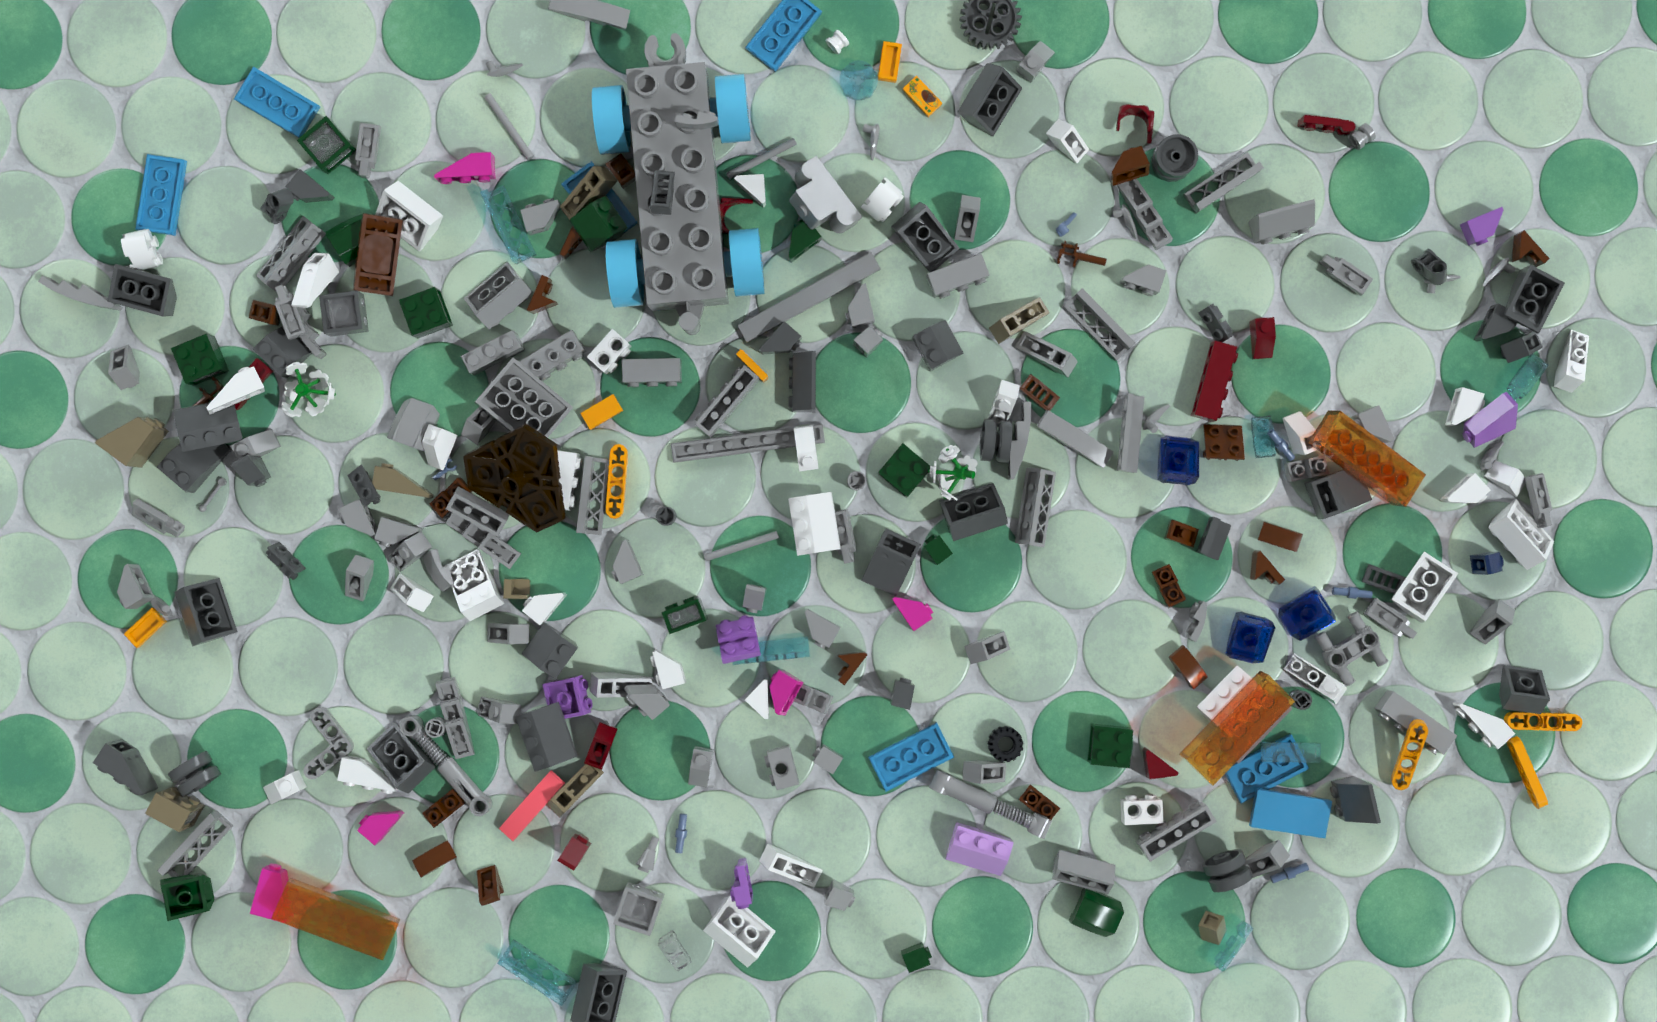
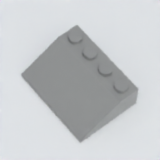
(522, 398)

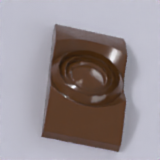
(377, 254)

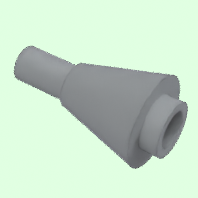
(647, 859)

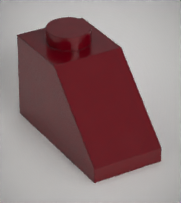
(1262, 337)
(600, 746)
(574, 851)

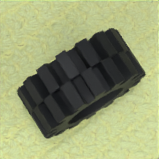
(1009, 755)

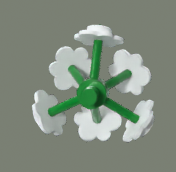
(297, 390)
(963, 469)

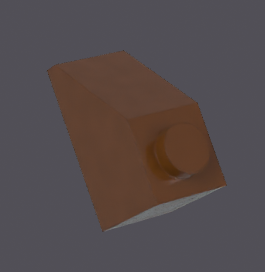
(1130, 166)

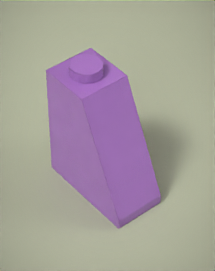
(1491, 421)

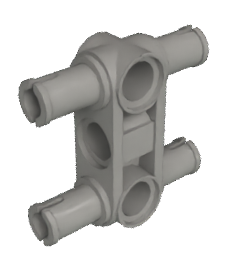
(1351, 648)

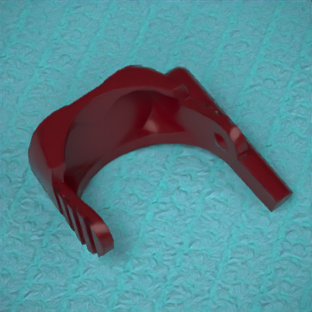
(1141, 111)
(725, 204)

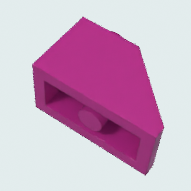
(913, 611)
(784, 690)
(378, 825)

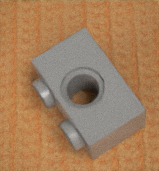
(787, 778)

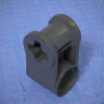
(277, 205)
(1428, 265)

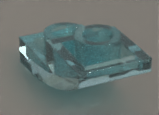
(1262, 443)

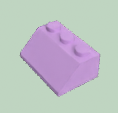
(979, 849)

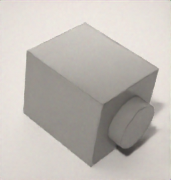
(827, 758)

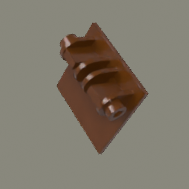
(1223, 442)

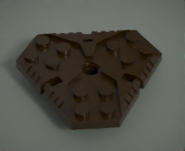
(519, 470)

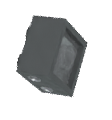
(343, 313)

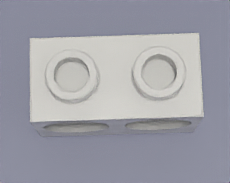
(605, 348)
(1141, 815)

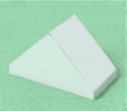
(754, 186)
(1506, 477)
(759, 699)

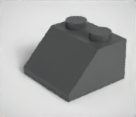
(937, 345)
(281, 352)
(550, 650)
(1523, 690)

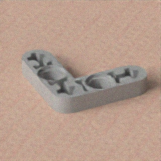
(335, 742)

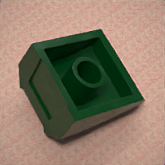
(346, 239)
(186, 895)
(1097, 913)

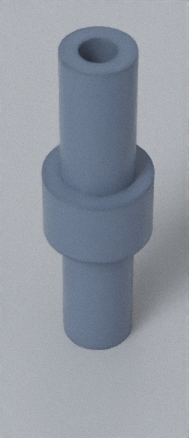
(1281, 445)
(1352, 592)
(681, 833)
(1289, 873)

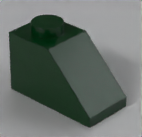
(802, 240)

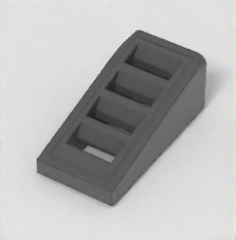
(662, 205)
(1378, 570)

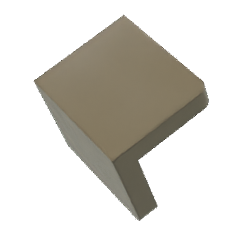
(516, 589)
(1212, 927)

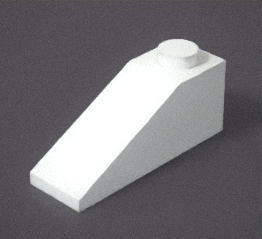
(240, 387)
(789, 866)

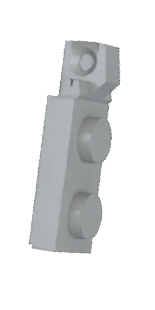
(367, 148)
(1346, 274)
(290, 316)
(1539, 499)
(156, 519)
(846, 536)
(1389, 619)

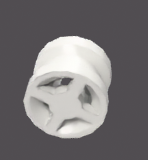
(837, 42)

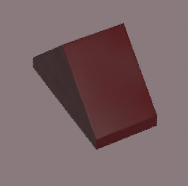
(1156, 767)

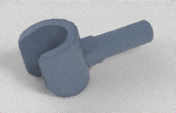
(1062, 228)
(446, 469)

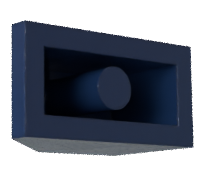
(1486, 563)

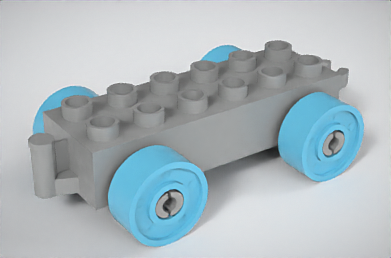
(685, 250)

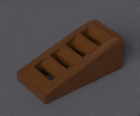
(571, 243)
(1023, 389)

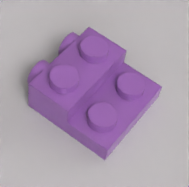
(738, 639)
(570, 694)
(742, 890)

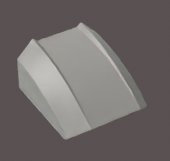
(412, 423)

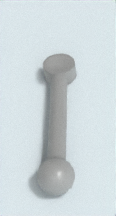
(221, 482)

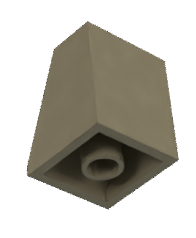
(134, 441)

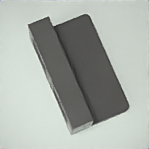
(1213, 538)

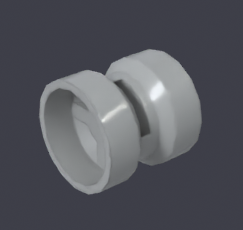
(1361, 136)
(856, 480)
(438, 724)

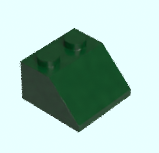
(598, 224)

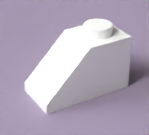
(1067, 140)
(1464, 405)
(438, 446)
(806, 448)
(1468, 490)
(411, 592)
(542, 606)
(284, 787)

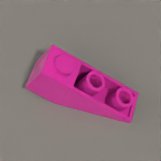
(471, 167)

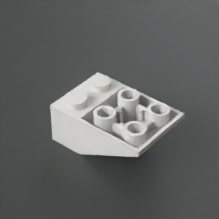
(474, 586)

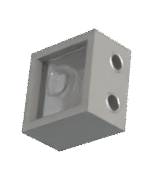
(638, 908)

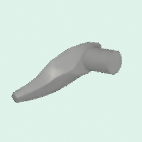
(501, 71)
(874, 131)
(1127, 218)
(1496, 271)
(1431, 288)
(1153, 418)
(1490, 456)
(161, 606)

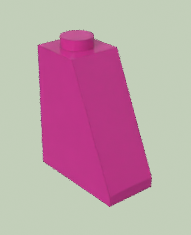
(269, 890)

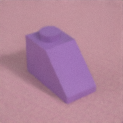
(1481, 227)

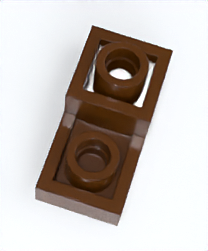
(441, 501)
(1280, 537)
(1168, 586)
(1188, 667)
(1039, 802)
(443, 808)
(434, 859)

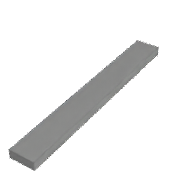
(809, 297)
(739, 444)

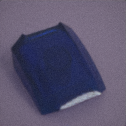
(1178, 460)
(1306, 614)
(1249, 638)

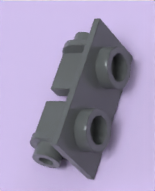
(1211, 317)
(364, 486)
(279, 554)

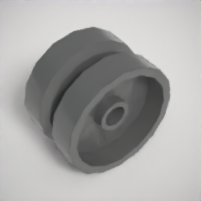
(1174, 169)
(992, 440)
(195, 775)
(1227, 870)

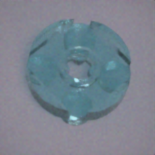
(865, 89)

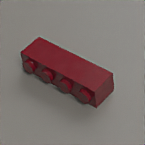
(1214, 380)

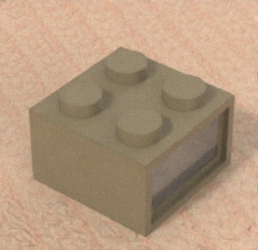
(174, 809)

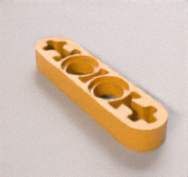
(620, 481)
(1543, 721)
(1412, 755)
(1527, 772)

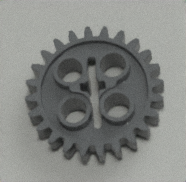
(1006, 22)

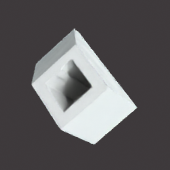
(1004, 401)
(1299, 433)
(669, 670)

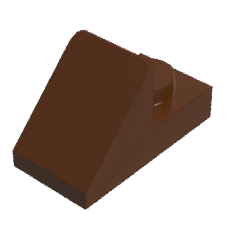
(621, 170)
(1525, 245)
(539, 301)
(264, 312)
(1181, 533)
(1261, 565)
(854, 661)
(489, 885)

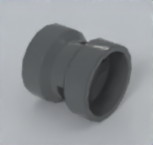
(666, 516)
(1299, 696)

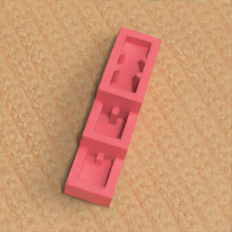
(532, 805)

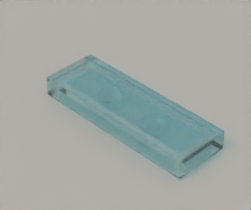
(1290, 752)

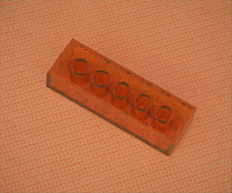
(1367, 458)
(1236, 727)
(335, 918)

